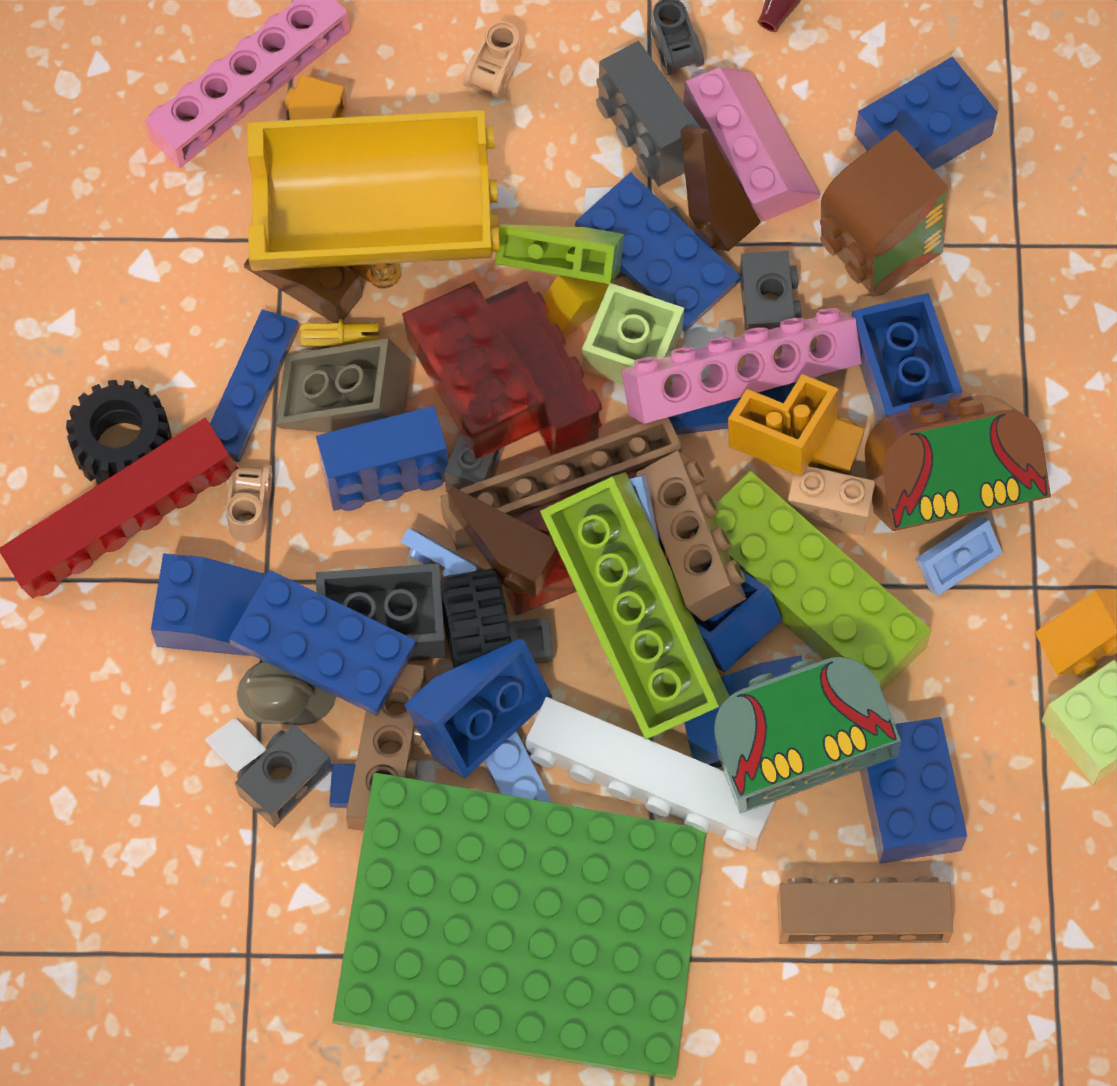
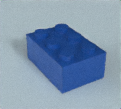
(935, 113)
(904, 355)
(383, 458)
(915, 797)

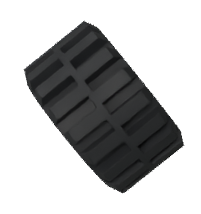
(105, 409)
(474, 614)

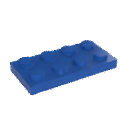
(661, 250)
(323, 642)

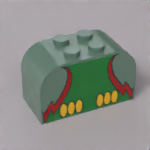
(803, 730)

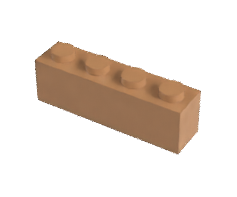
(864, 911)

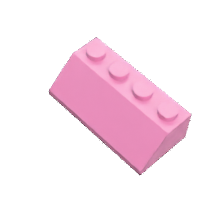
(750, 140)

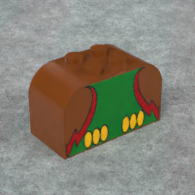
(885, 215)
(954, 460)

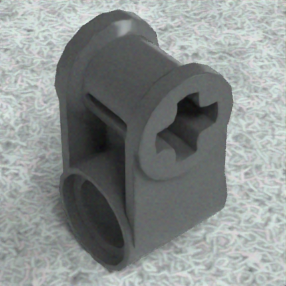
(676, 42)

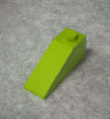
(562, 251)

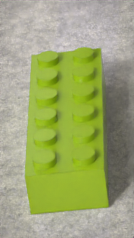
(816, 585)
(635, 605)

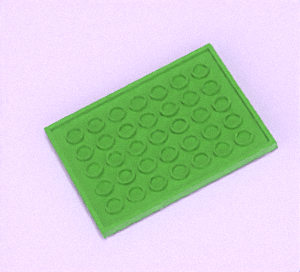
(521, 926)

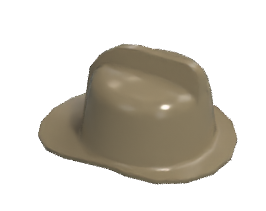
(280, 698)

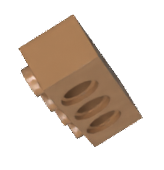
(718, 586)
(378, 731)

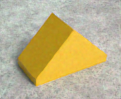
(573, 301)

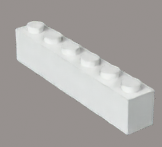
(643, 771)

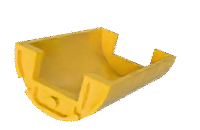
(371, 190)

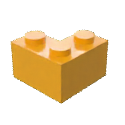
(786, 431)
(1082, 634)

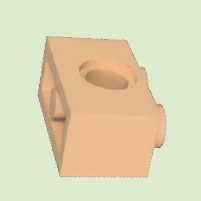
(832, 499)

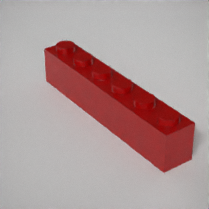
(118, 509)

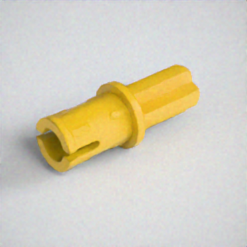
(336, 333)

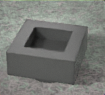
(536, 636)

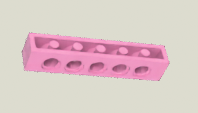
(243, 93)
(835, 350)

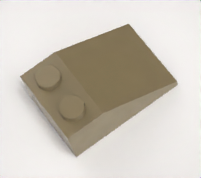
(343, 386)

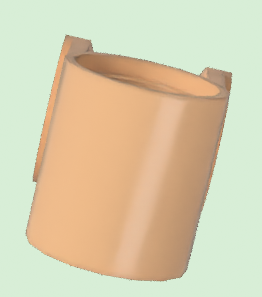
(491, 65)
(248, 494)

